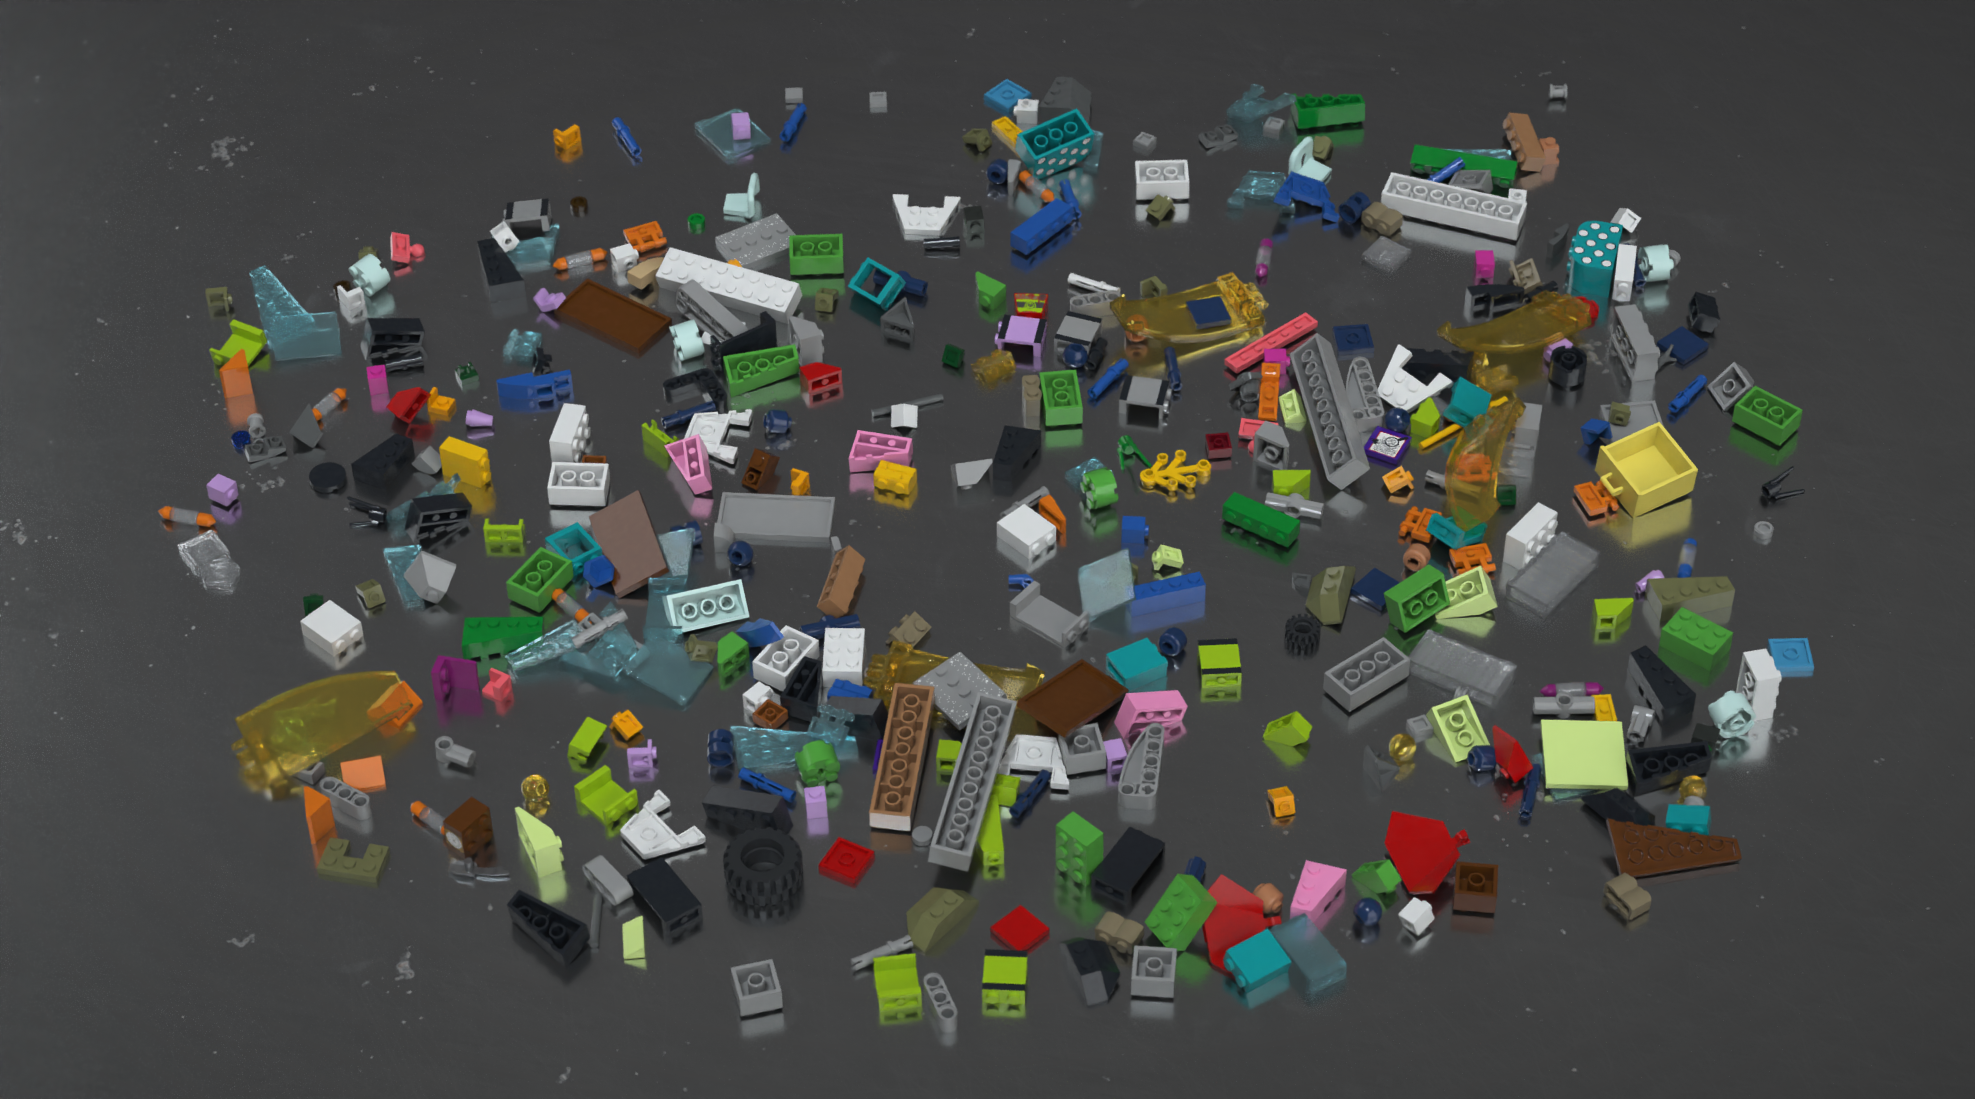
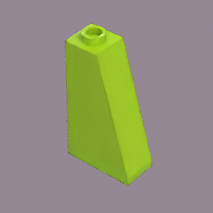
(990, 840)

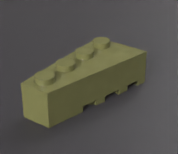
(1691, 593)

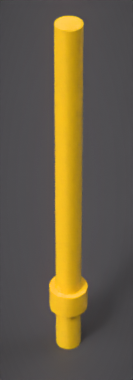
(1454, 427)

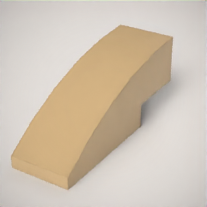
(644, 273)

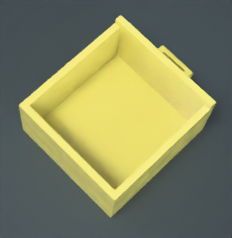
(1645, 470)

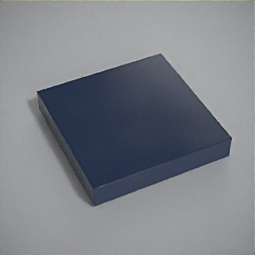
(1208, 312)
(1353, 339)
(1685, 345)
(1372, 588)

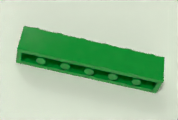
(1432, 160)

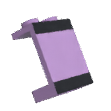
(1022, 331)

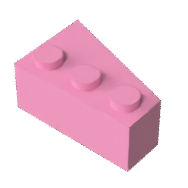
(873, 447)
(692, 461)
(1146, 708)
(1316, 889)

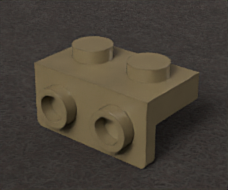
(1525, 275)
(910, 630)

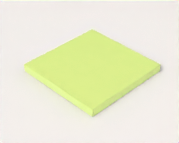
(1583, 754)

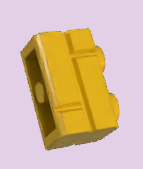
(895, 477)

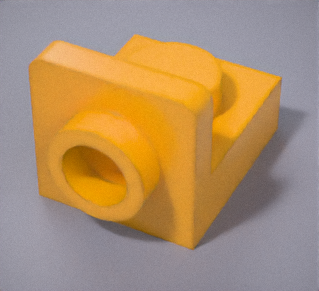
(568, 137)
(440, 404)
(1397, 479)
(800, 482)
(626, 724)
(1282, 800)

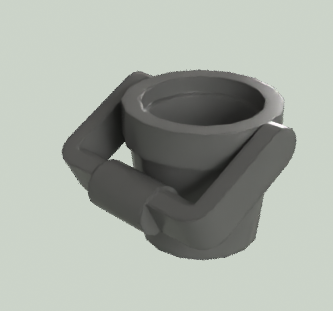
(1248, 385)

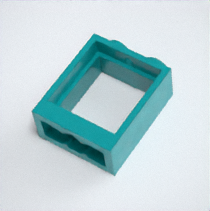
(888, 293)
(569, 537)

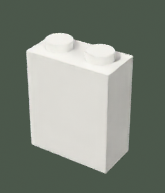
(1624, 272)
(1026, 531)
(331, 628)

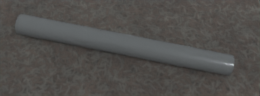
(918, 402)

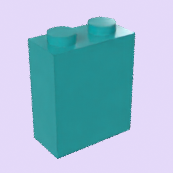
(1136, 664)
(1256, 961)

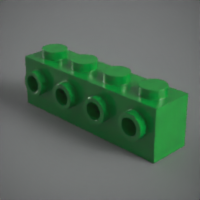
(1261, 519)

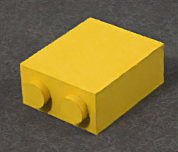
(467, 460)

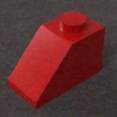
(819, 376)
(408, 403)

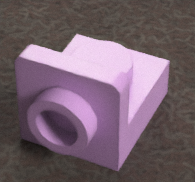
(548, 301)
(642, 756)

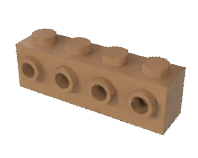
(1524, 142)
(841, 582)

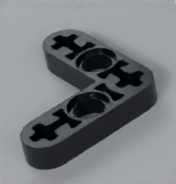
(705, 379)

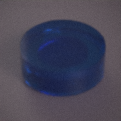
(240, 439)

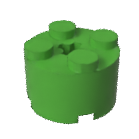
(1099, 488)
(817, 763)

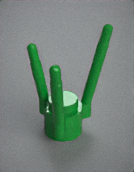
(1127, 446)

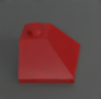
(1510, 756)

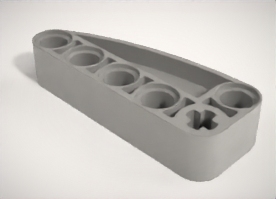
(707, 312)
(1364, 396)
(1142, 770)

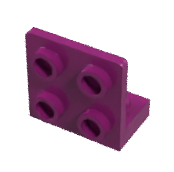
(453, 673)

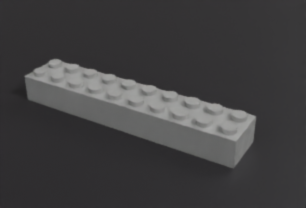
(1329, 411)
(972, 782)

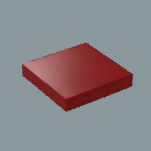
(846, 860)
(1019, 929)

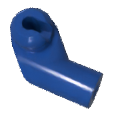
(1021, 579)

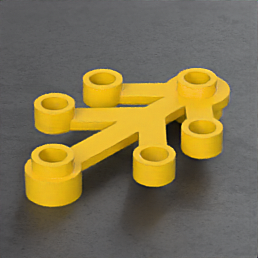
(1153, 475)

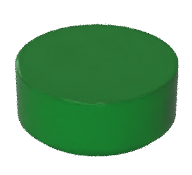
(696, 221)

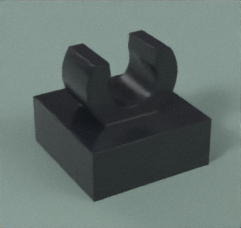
(540, 360)

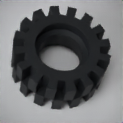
(1302, 623)

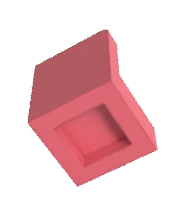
(498, 686)

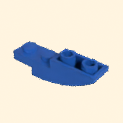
(530, 387)

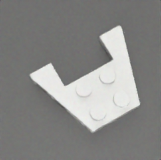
(924, 220)
(1404, 390)
(713, 428)
(1035, 754)
(651, 836)

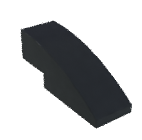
(1493, 296)

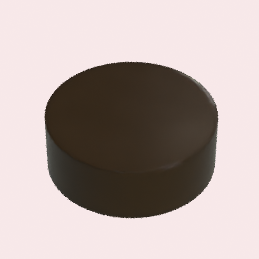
(579, 204)
(345, 284)

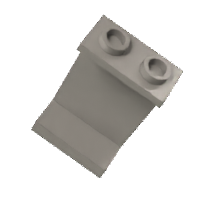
(1047, 616)

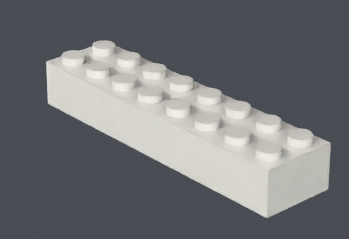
(1454, 206)
(731, 284)

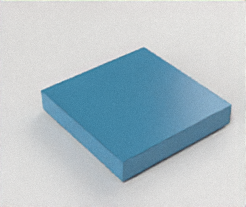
(1006, 95)
(1791, 654)

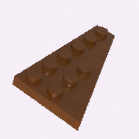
(1659, 850)

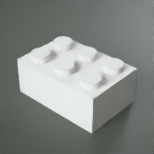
(1163, 178)
(570, 434)
(578, 484)
(1530, 536)
(843, 655)
(780, 659)
(1759, 682)

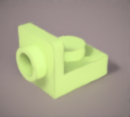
(1168, 556)

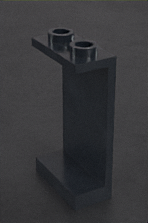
(755, 339)
(1126, 864)
(666, 895)

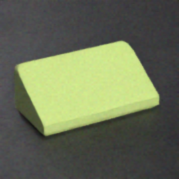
(1292, 407)
(633, 938)

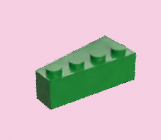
(1327, 110)
(499, 634)

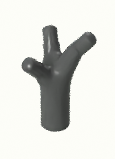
(1665, 357)

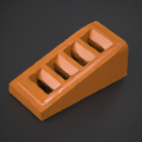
(1051, 512)

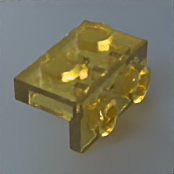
(994, 365)
(1495, 379)

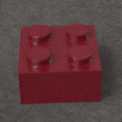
(1218, 445)

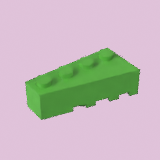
(759, 368)

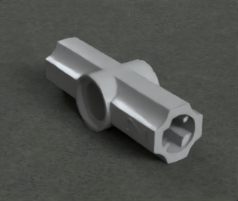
(1294, 505)
(1564, 705)

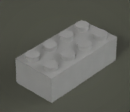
(1635, 343)
(1366, 674)

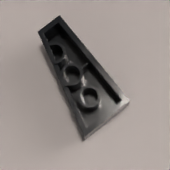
(499, 272)
(1427, 365)
(551, 928)

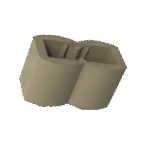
(1382, 218)
(1031, 395)
(1627, 895)
(1119, 932)

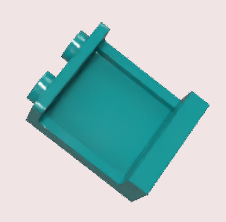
(1466, 402)
(1448, 532)

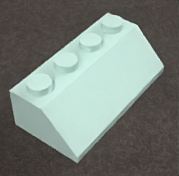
(706, 606)

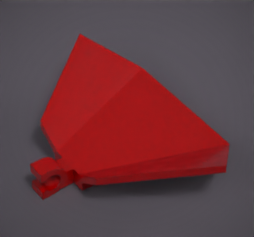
(1422, 850)
(1233, 919)

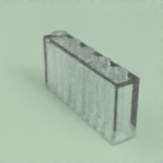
(1552, 574)
(1457, 664)

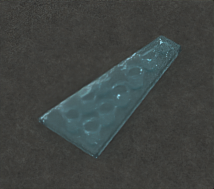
(272, 299)
(775, 749)

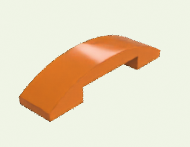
(1269, 392)

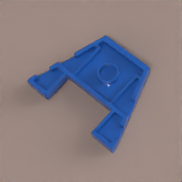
(1307, 190)

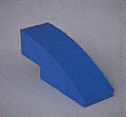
(759, 633)

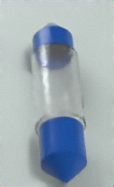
(1687, 558)

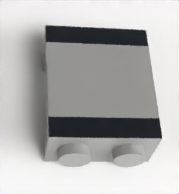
(527, 211)
(1077, 329)
(1145, 393)

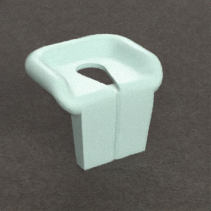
(1310, 167)
(743, 203)

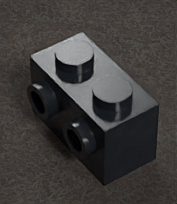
(1703, 312)

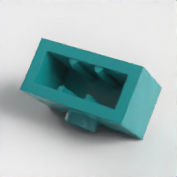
(1689, 818)

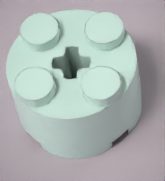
(1655, 262)
(369, 275)
(687, 340)
(1732, 714)

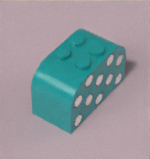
(1055, 144)
(1594, 257)

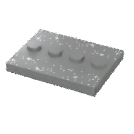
(756, 241)
(956, 688)

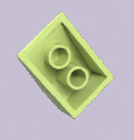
(1469, 595)
(1457, 727)
(539, 843)

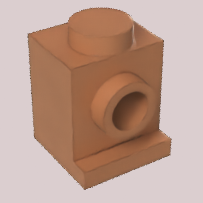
(1550, 150)

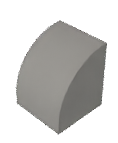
(428, 461)
(723, 538)

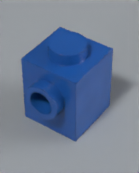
(1134, 529)

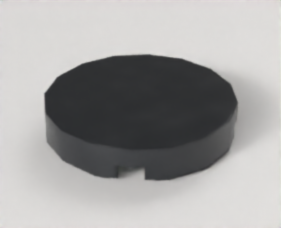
(327, 477)

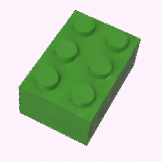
(816, 254)
(1061, 398)
(1767, 415)
(538, 578)
(1416, 598)
(1696, 639)
(1078, 848)
(1180, 912)

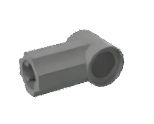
(1640, 721)
(448, 751)

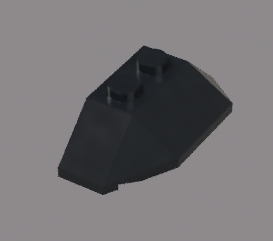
(1619, 806)
(1091, 968)

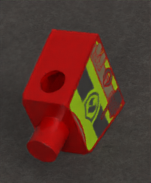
(1031, 305)

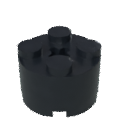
(1567, 366)

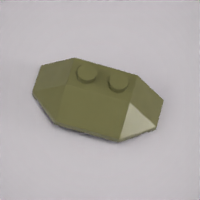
(1330, 594)
(936, 915)

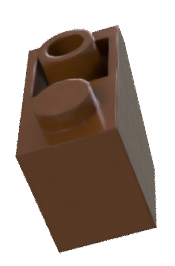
(760, 468)

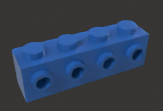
(1041, 226)
(1167, 594)

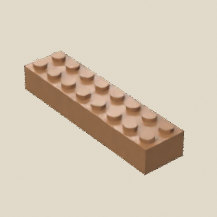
(902, 757)

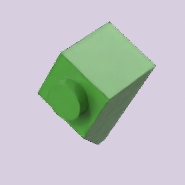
(989, 291)
(731, 652)
(1378, 876)

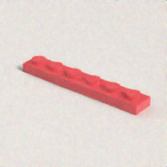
(1273, 340)

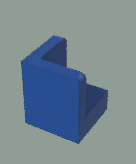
(1594, 429)
(598, 571)

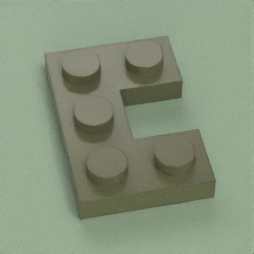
(337, 863)

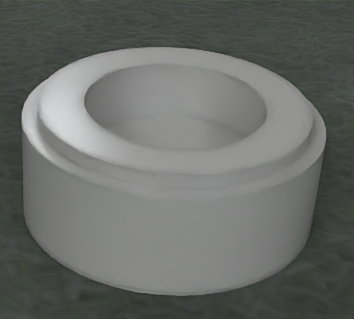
(1763, 530)
(922, 835)

